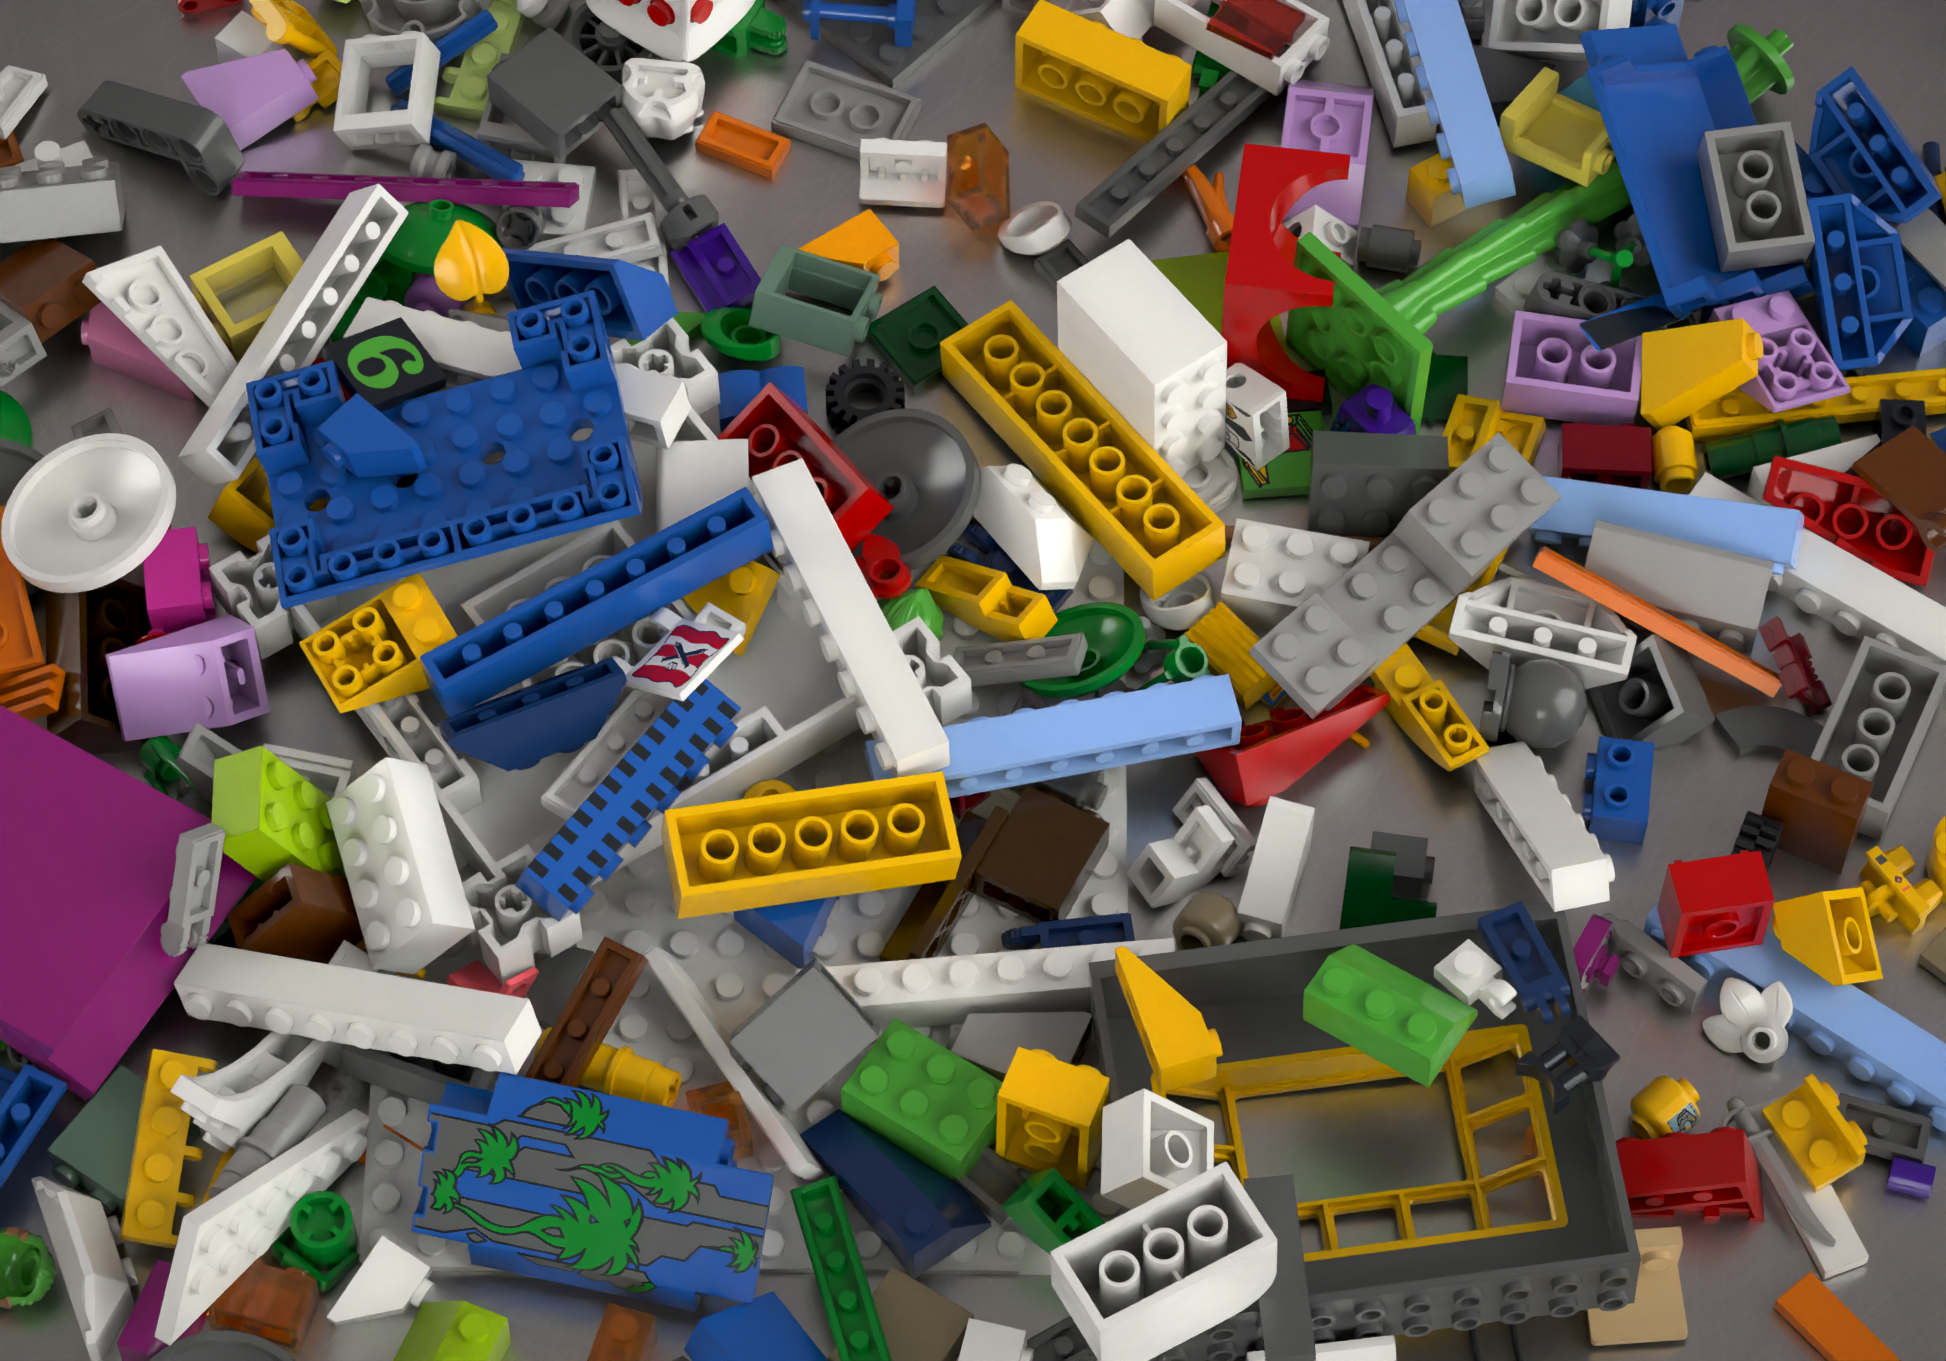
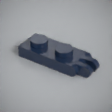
(1526, 961)

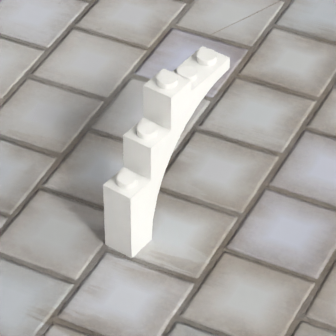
(245, 1092)

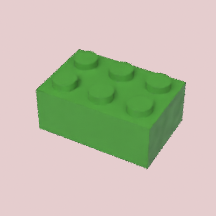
(924, 1100)

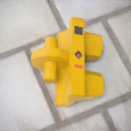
(1892, 894)

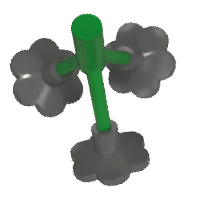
(1579, 247)

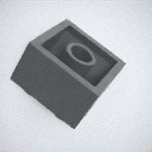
(1657, 701)

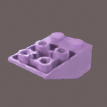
(1794, 360)
(188, 678)

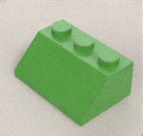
(1386, 1012)

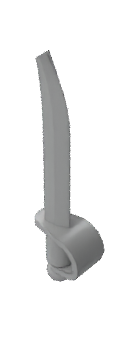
(1776, 1169)

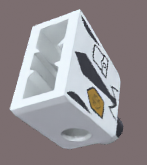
(1255, 416)

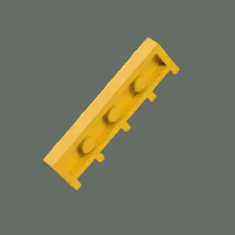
(160, 1152)

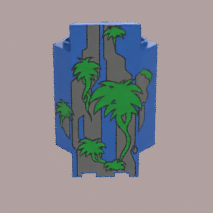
(593, 1192)

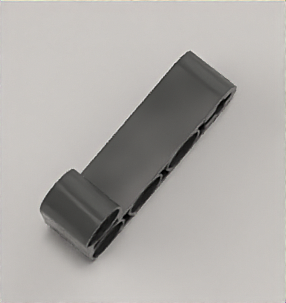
(165, 128)
(1582, 299)

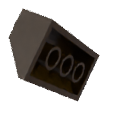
(78, 638)

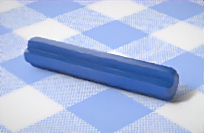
(449, 46)

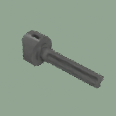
(684, 214)

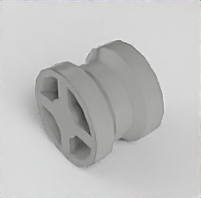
(433, 164)

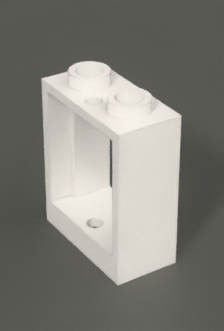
(386, 128)

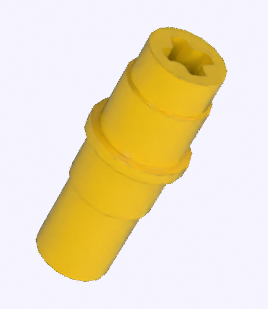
(628, 1075)

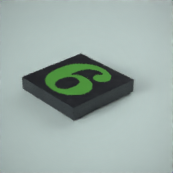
(385, 365)

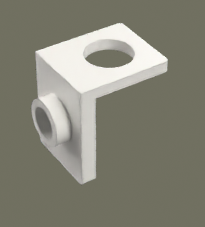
(1328, 230)

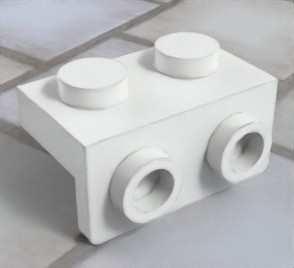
(903, 172)

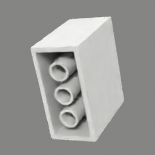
(1147, 353)

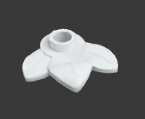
(1748, 1013)

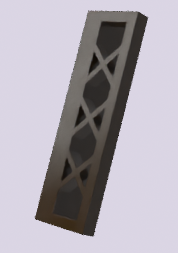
(942, 903)

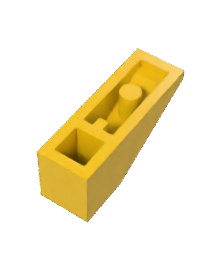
(1168, 1026)

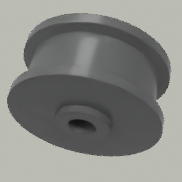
(602, 43)

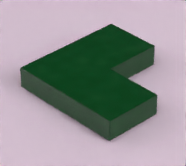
(1369, 890)

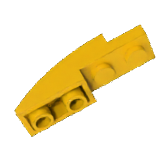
(1428, 711)

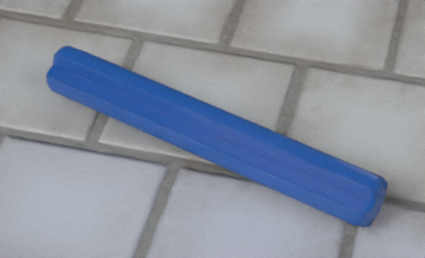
(470, 149)

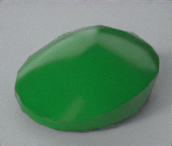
(730, 333)

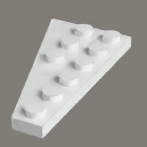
(245, 1219)

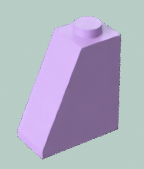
(253, 92)

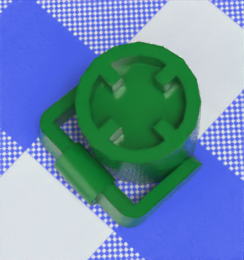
(323, 1238)

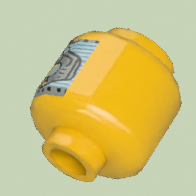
(1664, 1108)

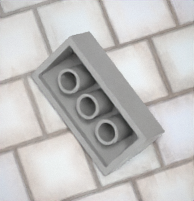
(1694, 582)

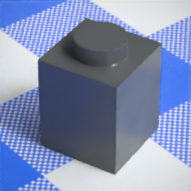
(1411, 864)

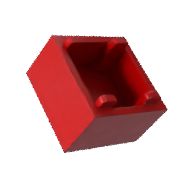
(1715, 904)

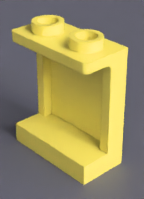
(1556, 131)

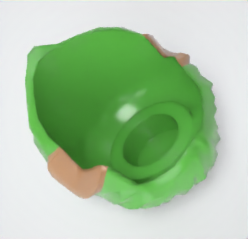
(25, 1267)

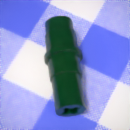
(1742, 452)

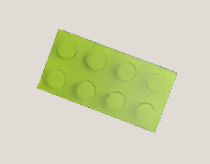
(272, 815)

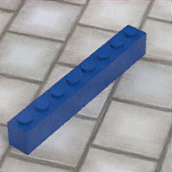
(597, 602)

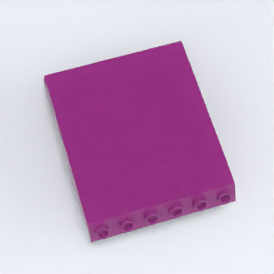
(86, 903)

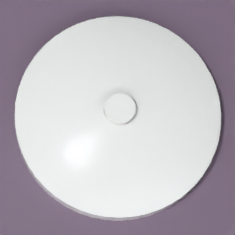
(88, 513)

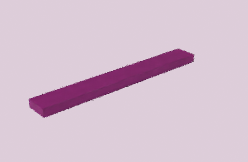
(408, 188)

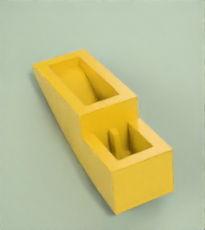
(988, 600)

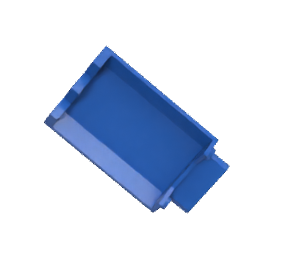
(1655, 119)

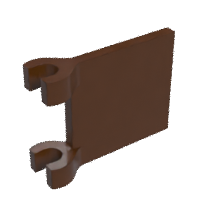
(1913, 479)

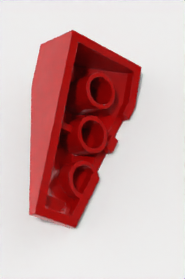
(1851, 517)
(1286, 747)

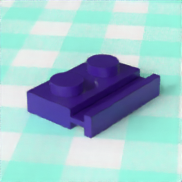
(717, 270)

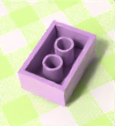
(1563, 377)

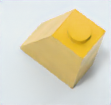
(1694, 367)

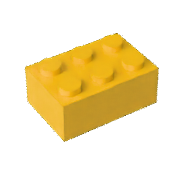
(1051, 1115)

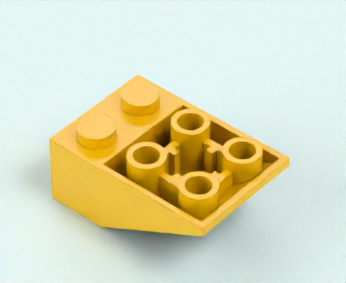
(379, 645)

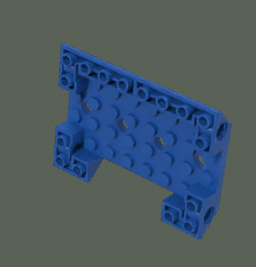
(458, 502)

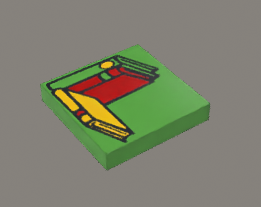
(1290, 470)

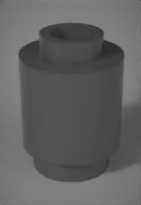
(1388, 248)

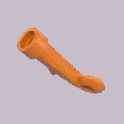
(1211, 205)

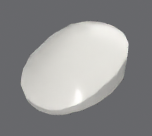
(1035, 228)
(1182, 605)

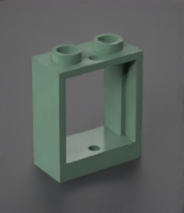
(821, 280)

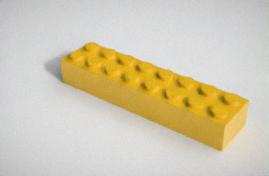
(1083, 450)

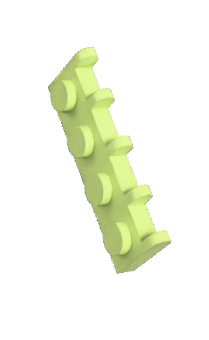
(470, 80)

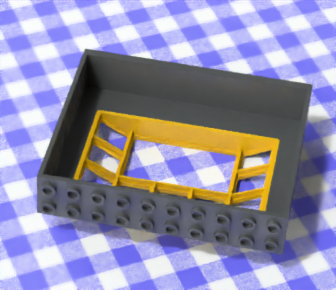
(1413, 1284)

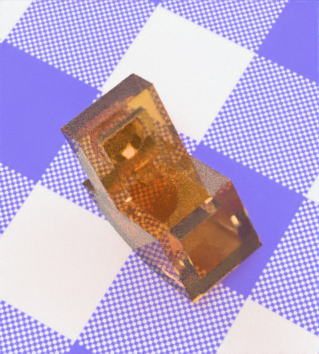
(723, 1102)

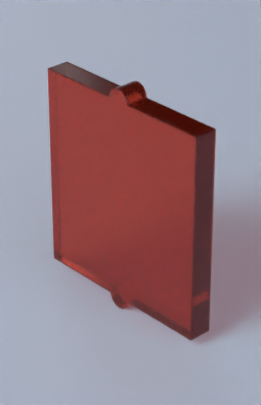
(1256, 24)

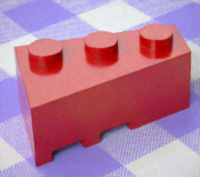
(1692, 1173)

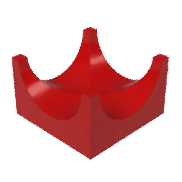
(1262, 258)

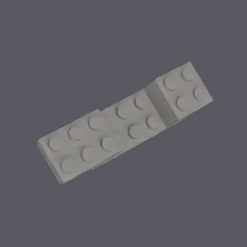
(1406, 579)

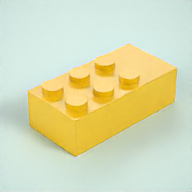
(1099, 73)

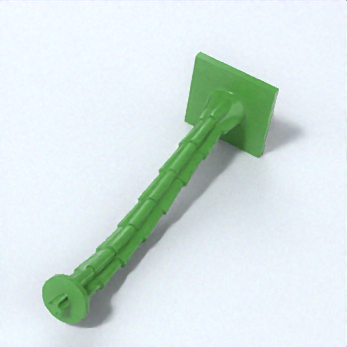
(1381, 331)

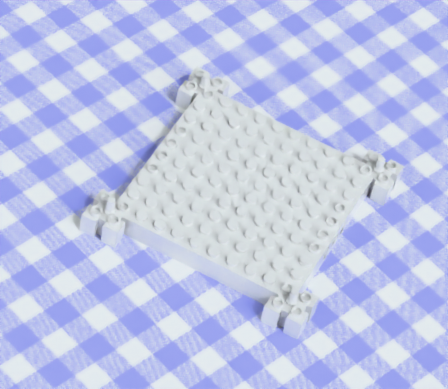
(497, 816)

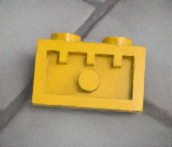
(1816, 1132)

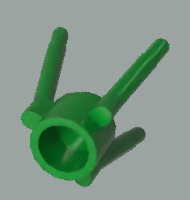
(160, 758)

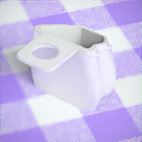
(662, 96)

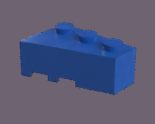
(789, 927)

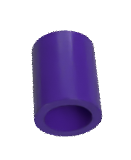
(1910, 1177)

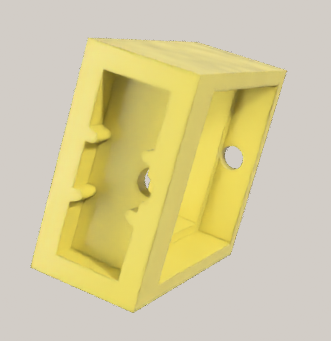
(234, 270)

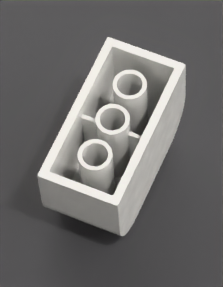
(1167, 1268)

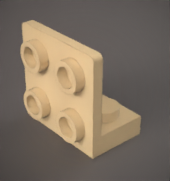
(1658, 1302)

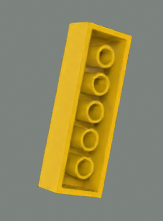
(810, 844)

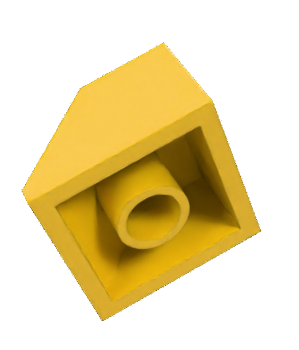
(1830, 935)

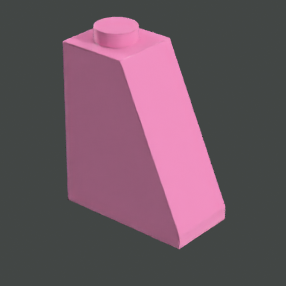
(122, 351)

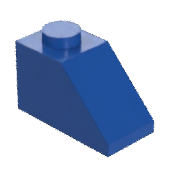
(368, 442)

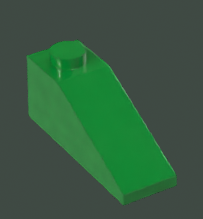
(1050, 1210)

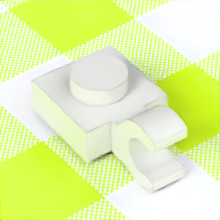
(1475, 975)

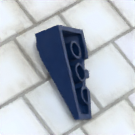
(900, 1197)

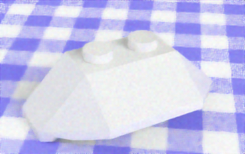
(1032, 526)
(1544, 624)
(89, 1262)

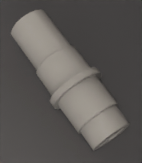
(274, 1135)

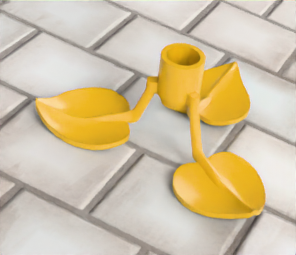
(469, 266)

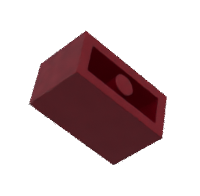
(1605, 454)

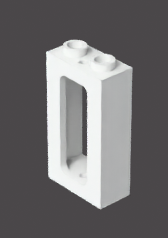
(1273, 75)

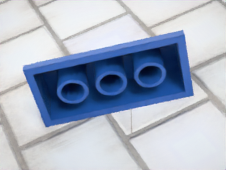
(629, 296)

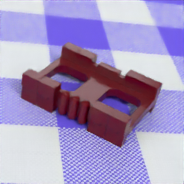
(1793, 659)

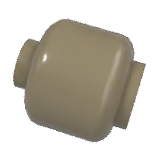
(1206, 922)

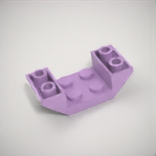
(1332, 121)

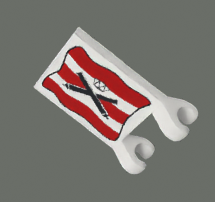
(681, 657)

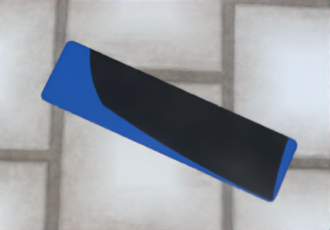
(1628, 322)

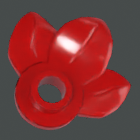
(883, 567)

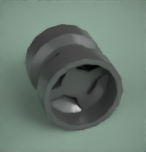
(517, 232)

